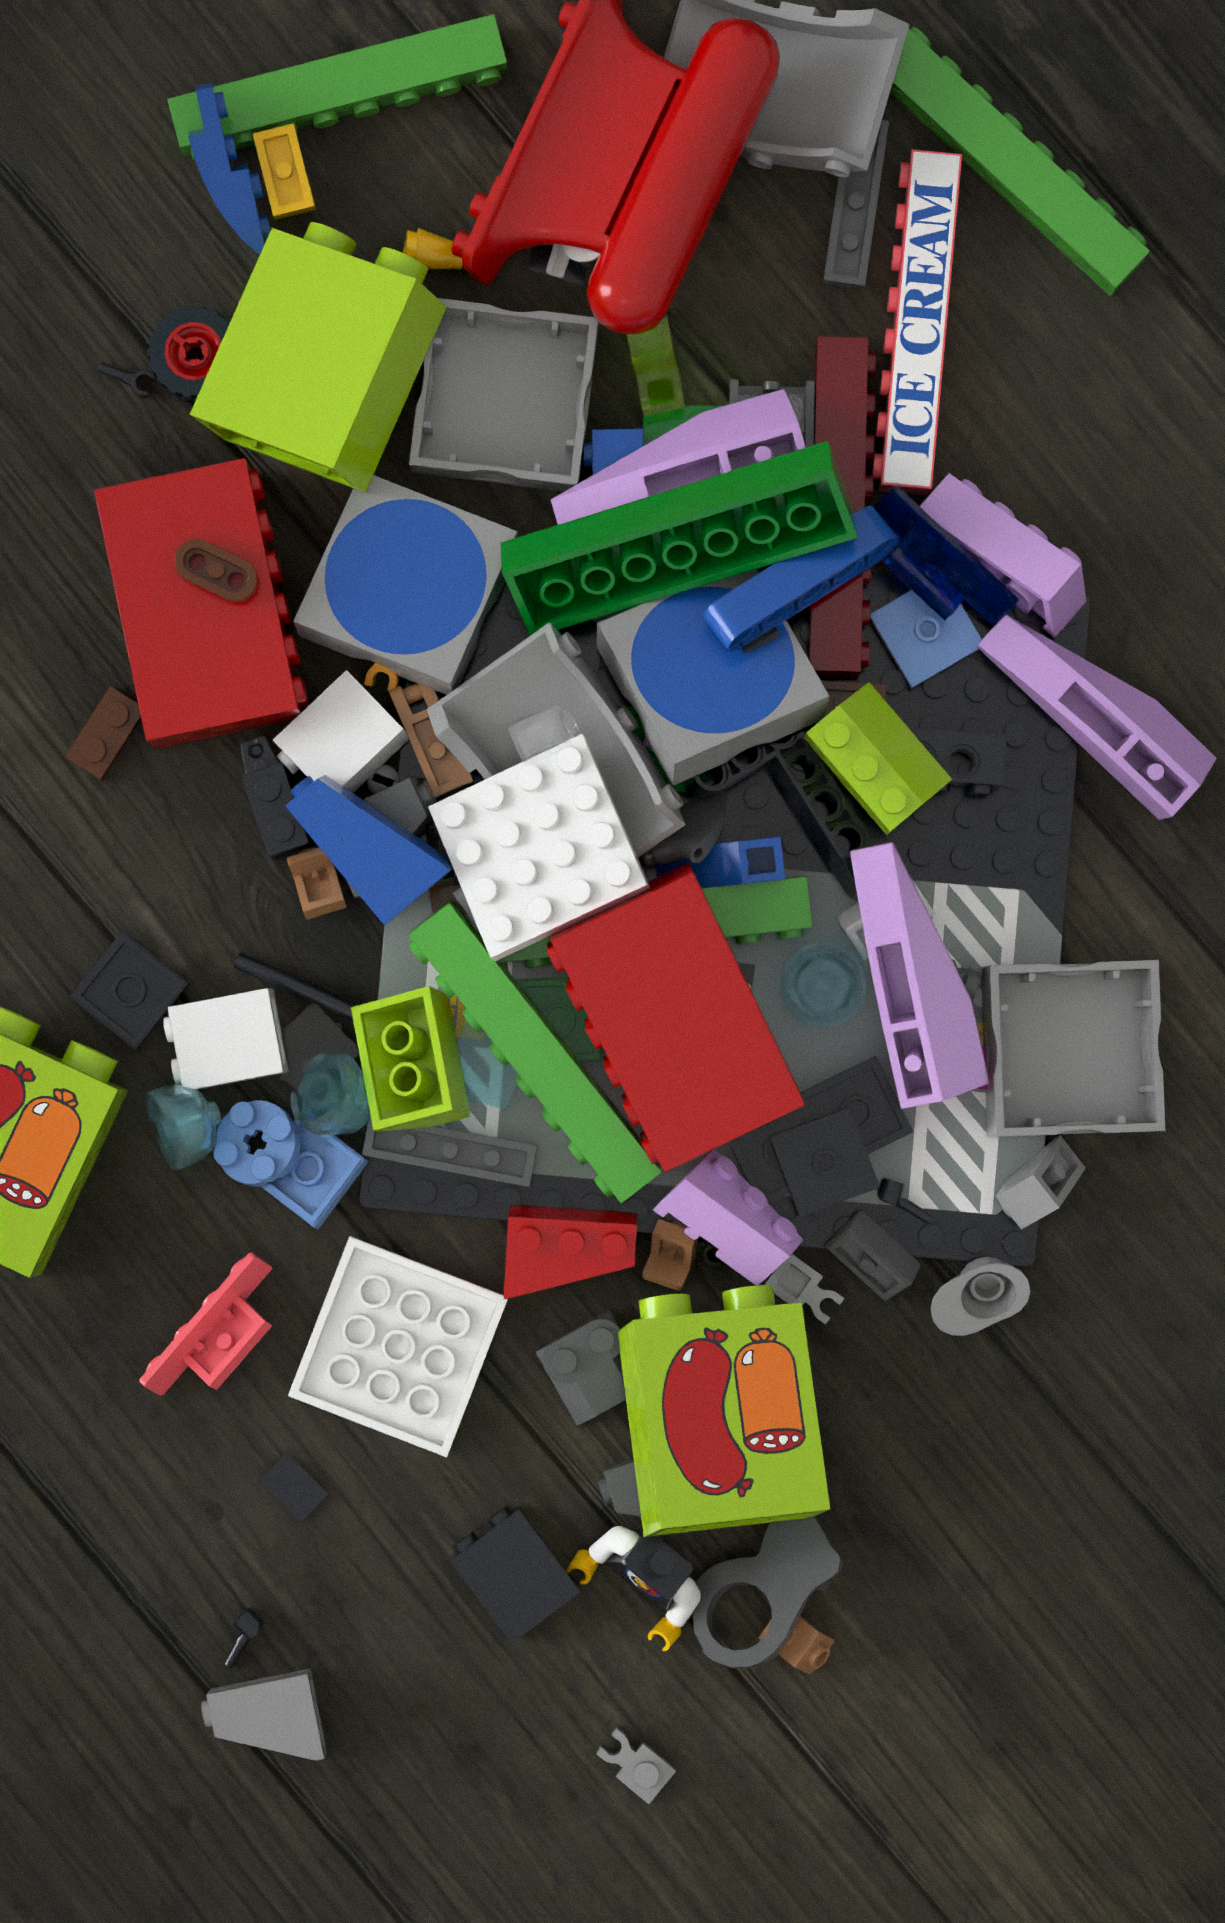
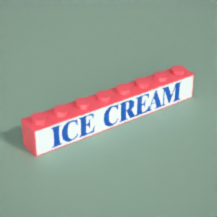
(919, 321)

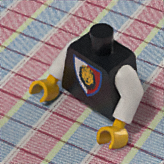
(650, 1569)

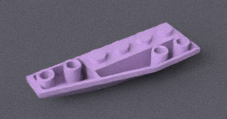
(689, 453)
(1104, 715)
(916, 985)

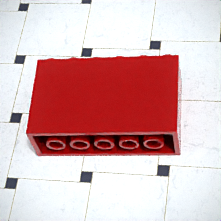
(193, 656)
(675, 1020)

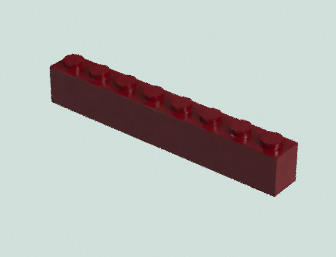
(840, 419)

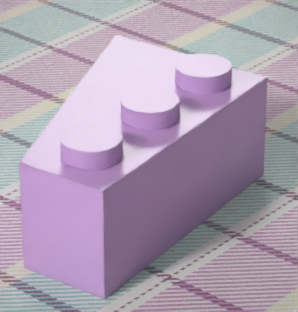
(731, 1217)

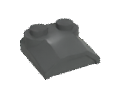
(587, 1367)

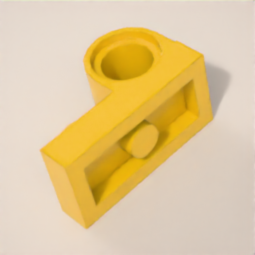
(284, 171)

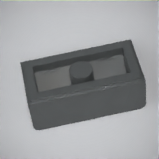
(873, 1256)

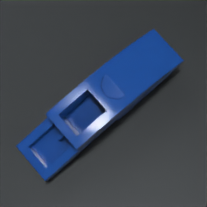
(230, 186)

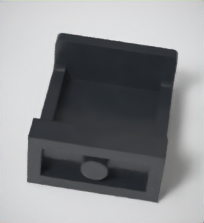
(514, 1573)

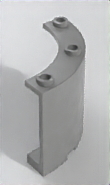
(827, 84)
(535, 677)

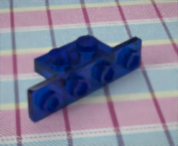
(937, 564)

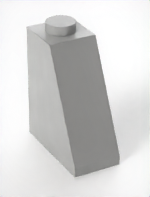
(269, 1714)

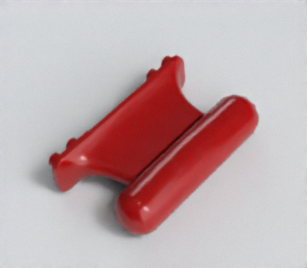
(624, 158)

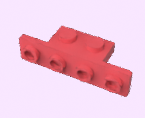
(218, 1333)

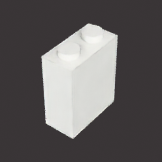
(341, 735)
(226, 1039)

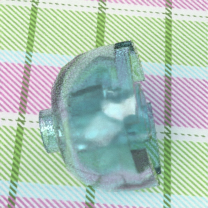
(183, 1123)

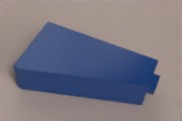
(368, 848)

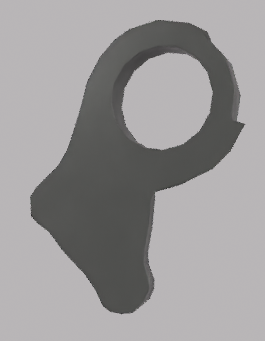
(788, 1569)

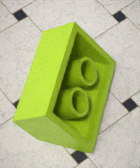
(877, 758)
(410, 1061)

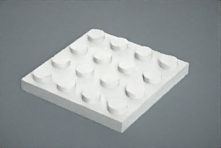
(538, 848)
(398, 1346)

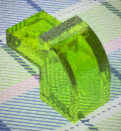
(655, 370)

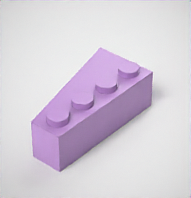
(1016, 554)

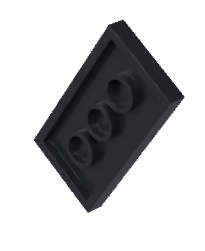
(860, 1088)

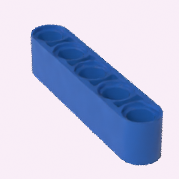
(798, 583)

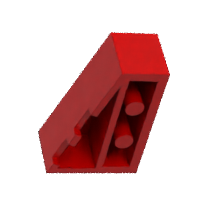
(565, 1246)

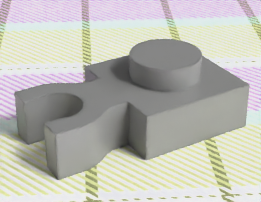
(798, 1283)
(640, 1769)

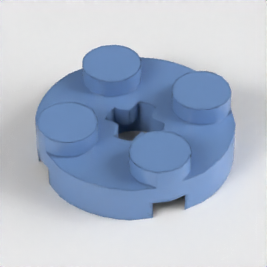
(264, 1165)

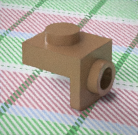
(316, 882)
(670, 1255)
(806, 1647)

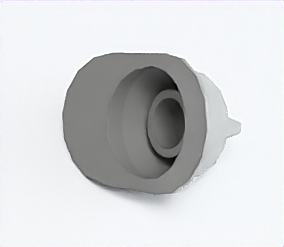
(980, 1297)

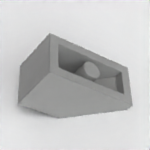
(1041, 1183)

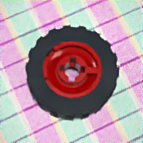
(172, 342)

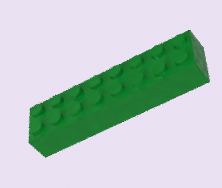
(679, 539)

